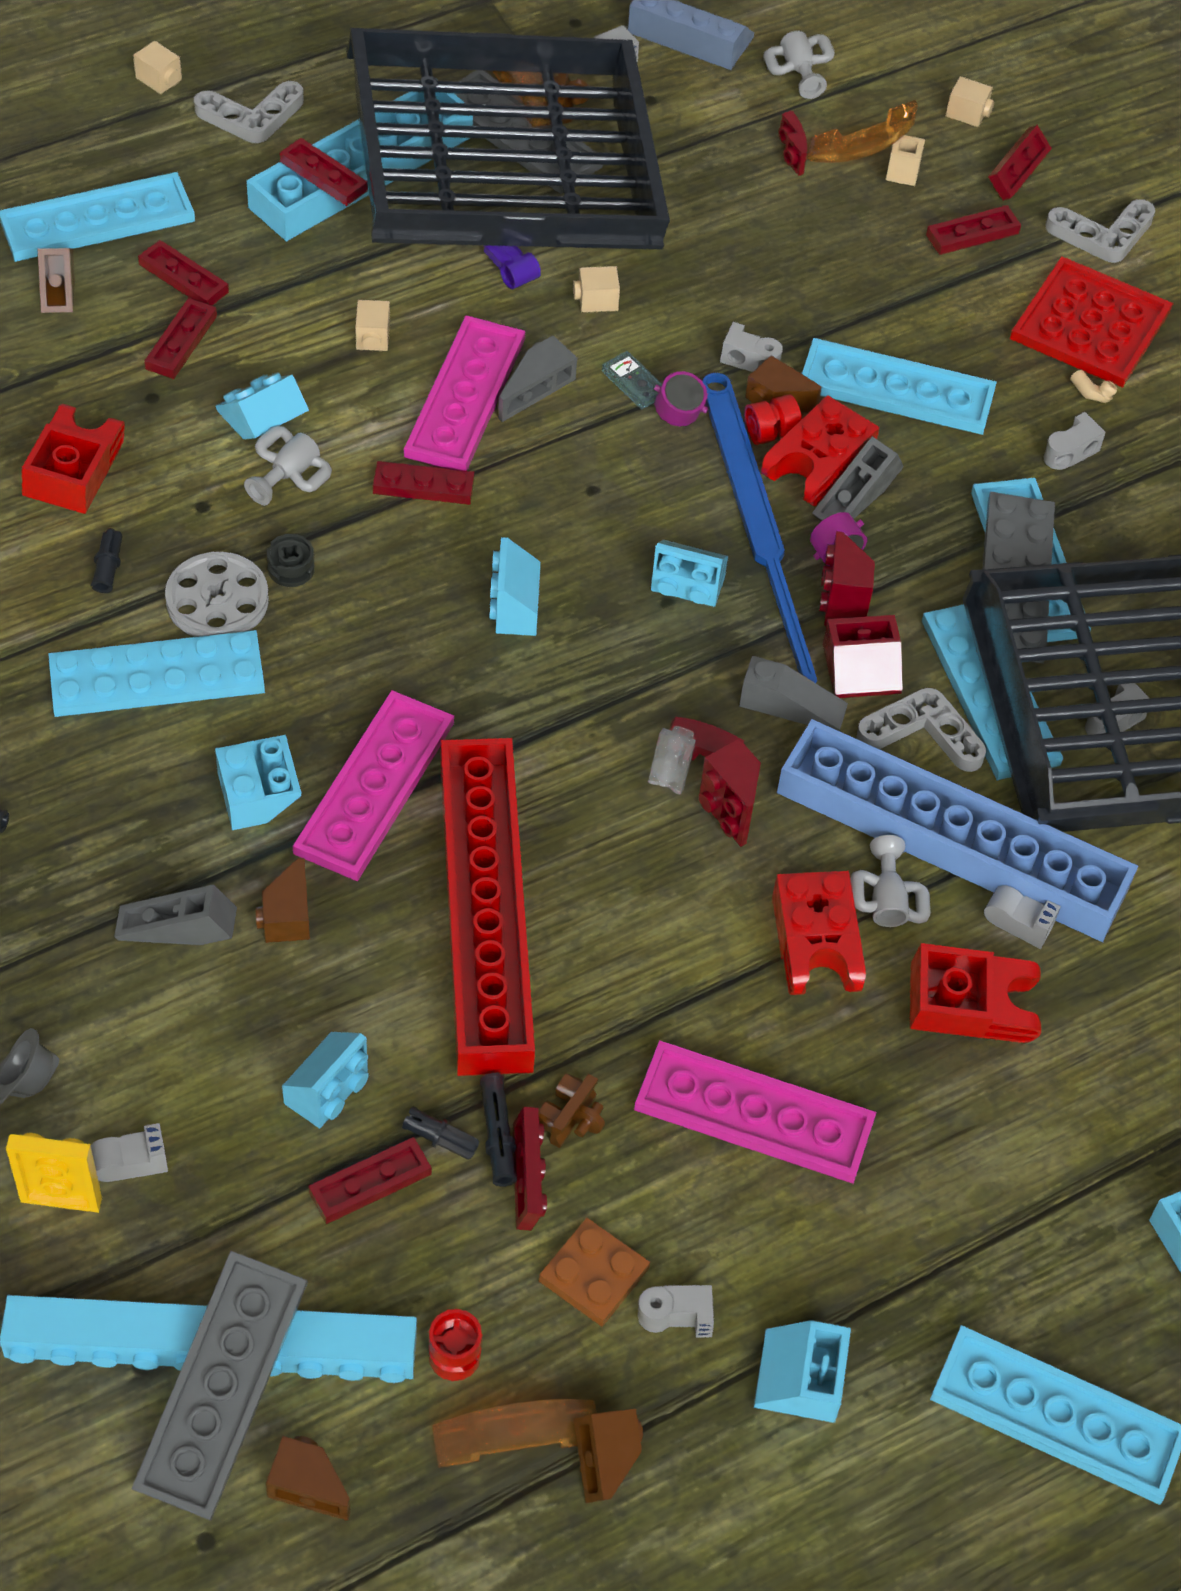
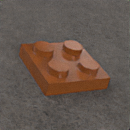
(594, 1272)

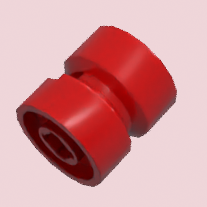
(773, 419)
(455, 1344)

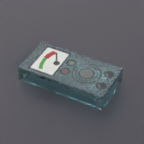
(632, 379)

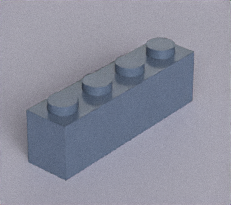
(689, 30)

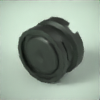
(290, 560)

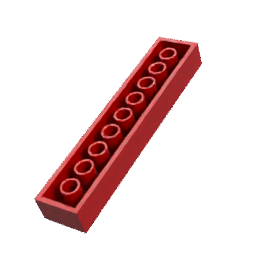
(486, 908)

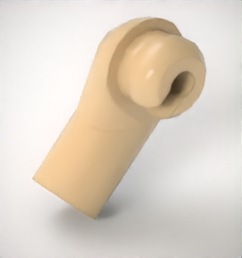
(1092, 391)

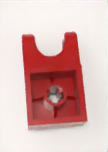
(820, 447)
(71, 461)
(818, 928)
(968, 994)

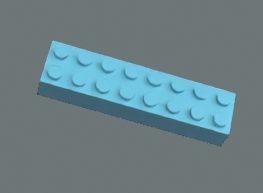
(294, 204)

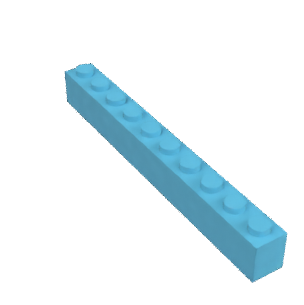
(163, 1334)

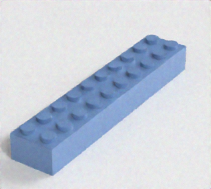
(955, 827)

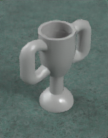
(800, 57)
(290, 462)
(890, 892)

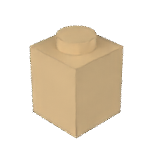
(157, 67)
(970, 102)
(905, 160)
(597, 289)
(372, 325)

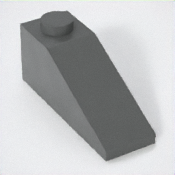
(540, 373)
(862, 481)
(789, 695)
(178, 918)

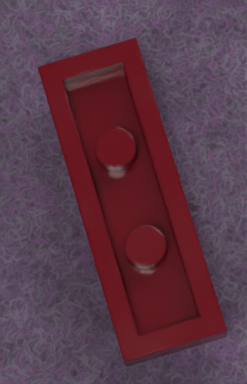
(1019, 162)
(323, 171)
(973, 230)
(183, 273)
(180, 338)
(423, 482)
(530, 1169)
(370, 1180)

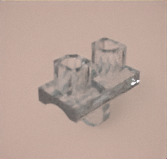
(672, 758)

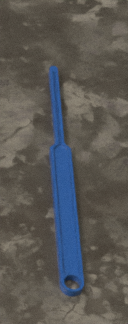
(755, 508)

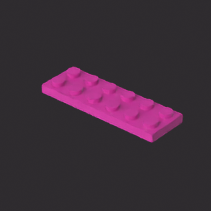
(464, 394)
(373, 785)
(755, 1111)

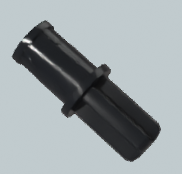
(107, 561)
(441, 1133)

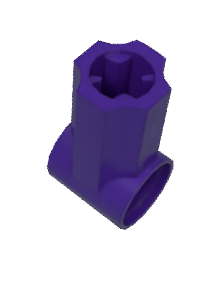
(514, 266)

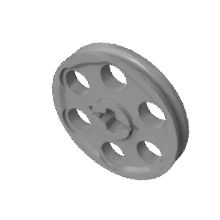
(213, 584)

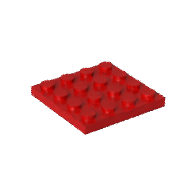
(1091, 321)

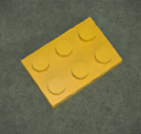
(54, 1172)

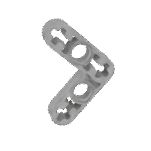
(214, 107)
(1103, 238)
(931, 720)

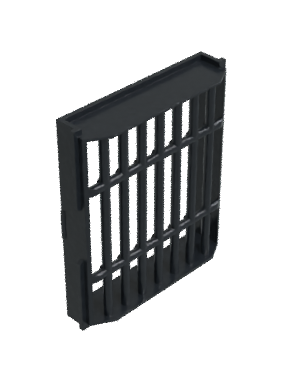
(517, 54)
(1011, 691)

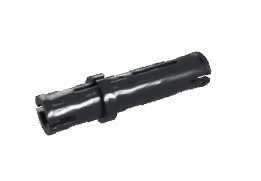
(502, 1167)

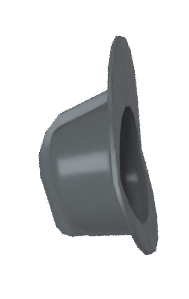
(26, 1067)

